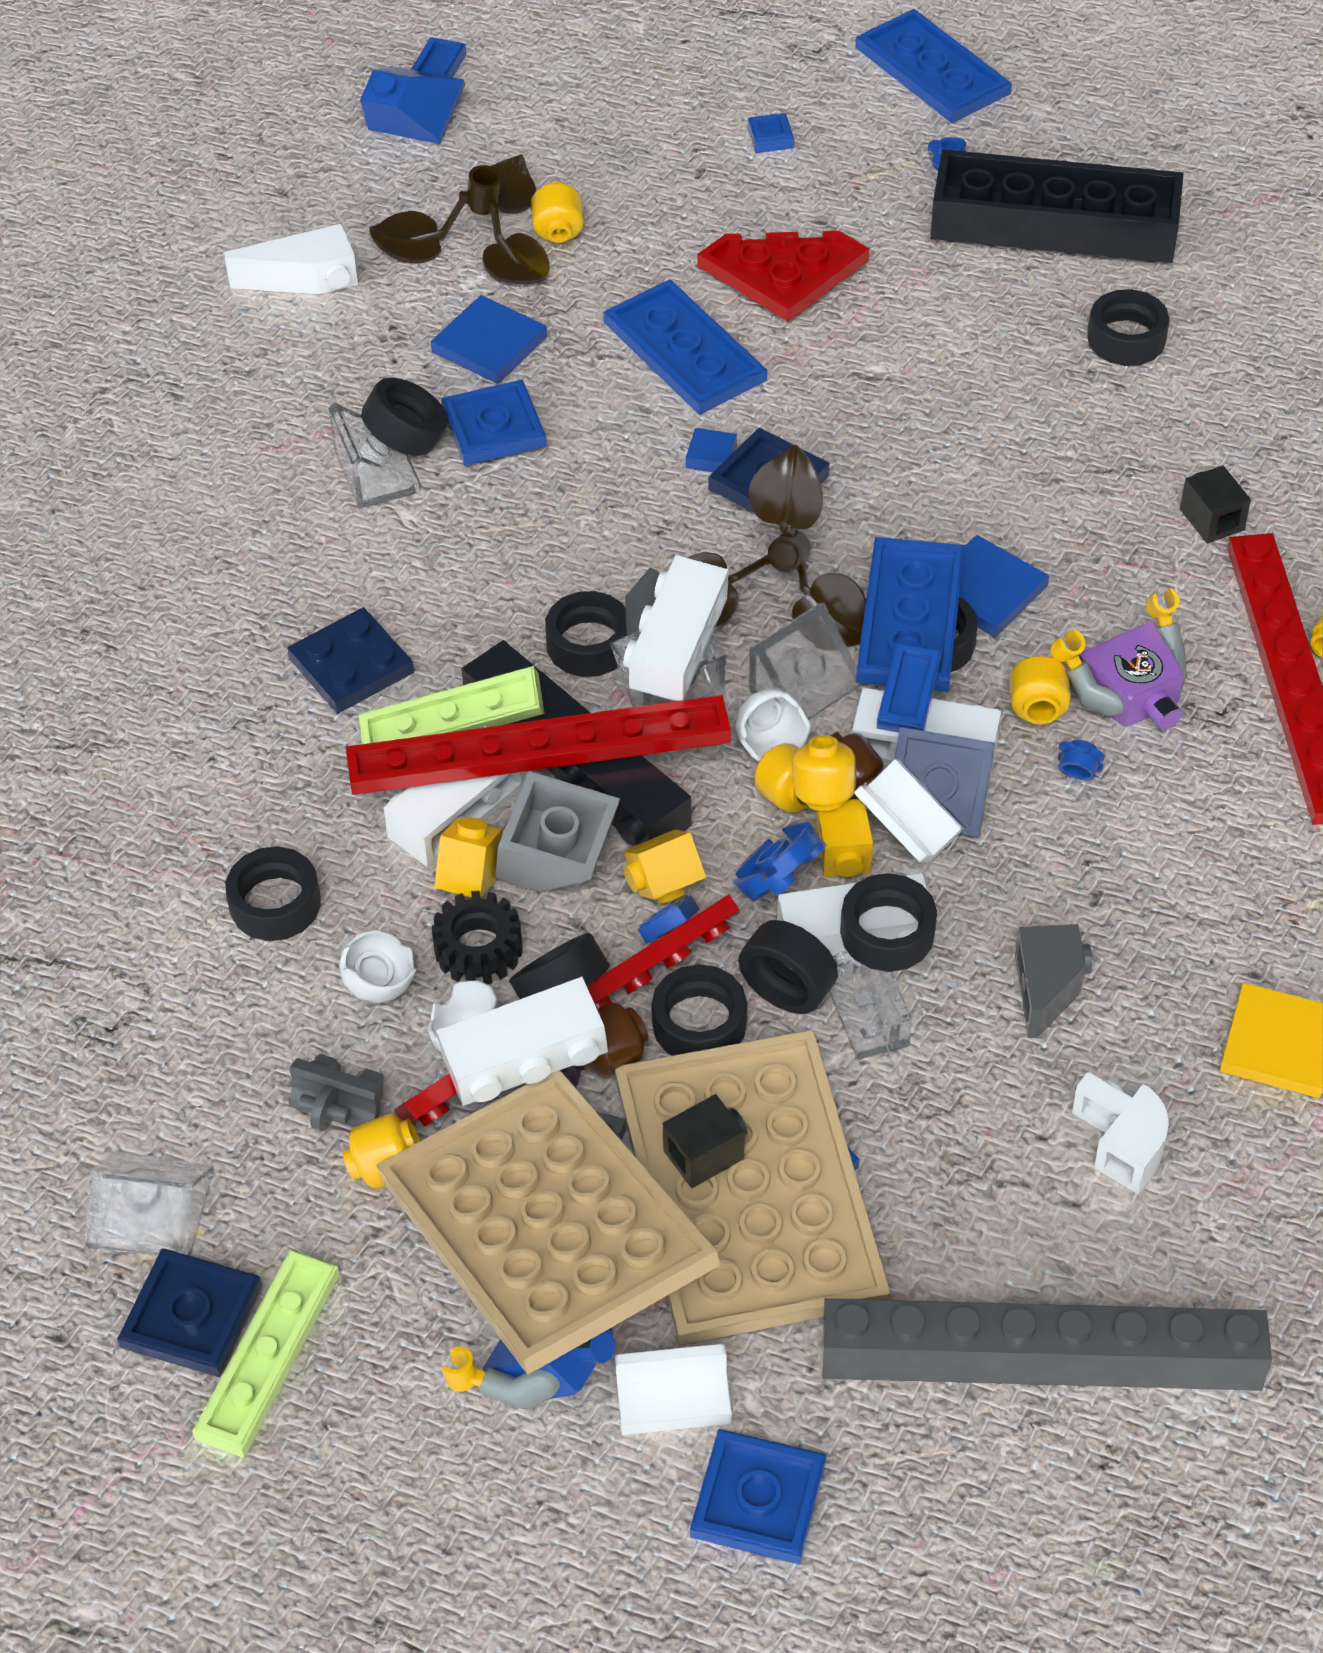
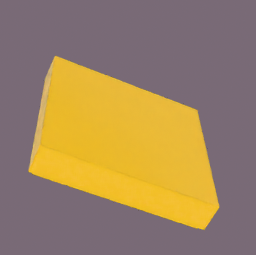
(1276, 1041)

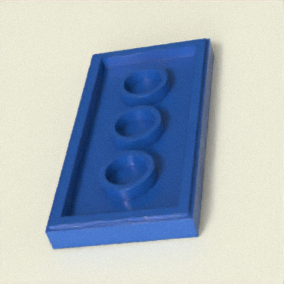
(933, 65)
(685, 346)
(910, 602)

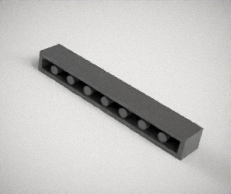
(1046, 1344)

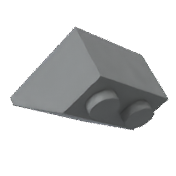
(554, 834)

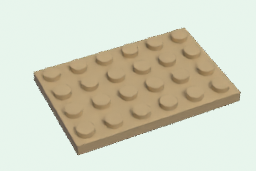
(781, 1218)
(546, 1219)

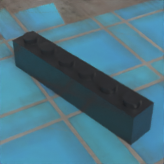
(648, 798)

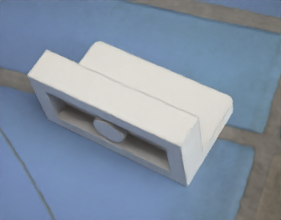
(909, 812)
(673, 1389)

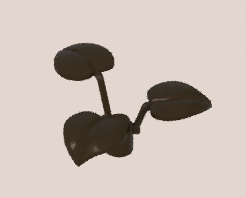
(502, 187)
(791, 494)

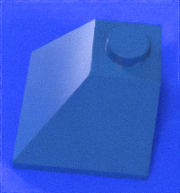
(410, 103)

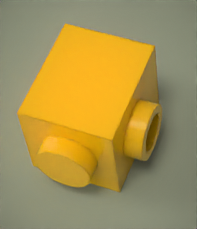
(846, 839)
(467, 857)
(663, 866)

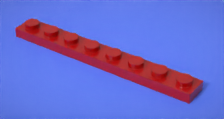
(1285, 658)
(537, 744)
(630, 974)

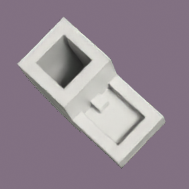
(1132, 1129)

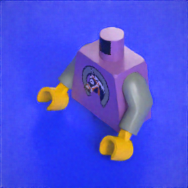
(1132, 673)

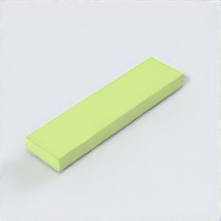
(465, 707)
(266, 1354)

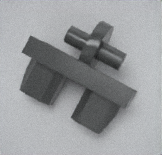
(334, 1095)

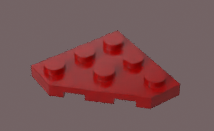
(783, 269)

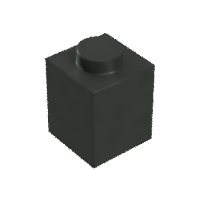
(1215, 504)
(704, 1140)

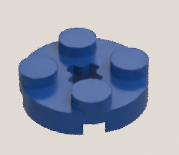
(773, 863)

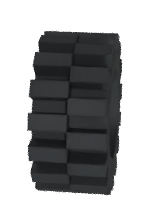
(477, 915)

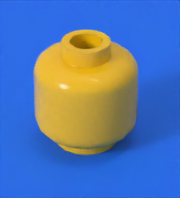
(557, 212)
(1039, 689)
(824, 773)
(775, 778)
(376, 1142)

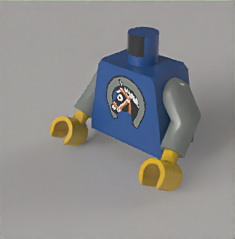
(509, 1383)

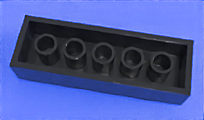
(1057, 206)

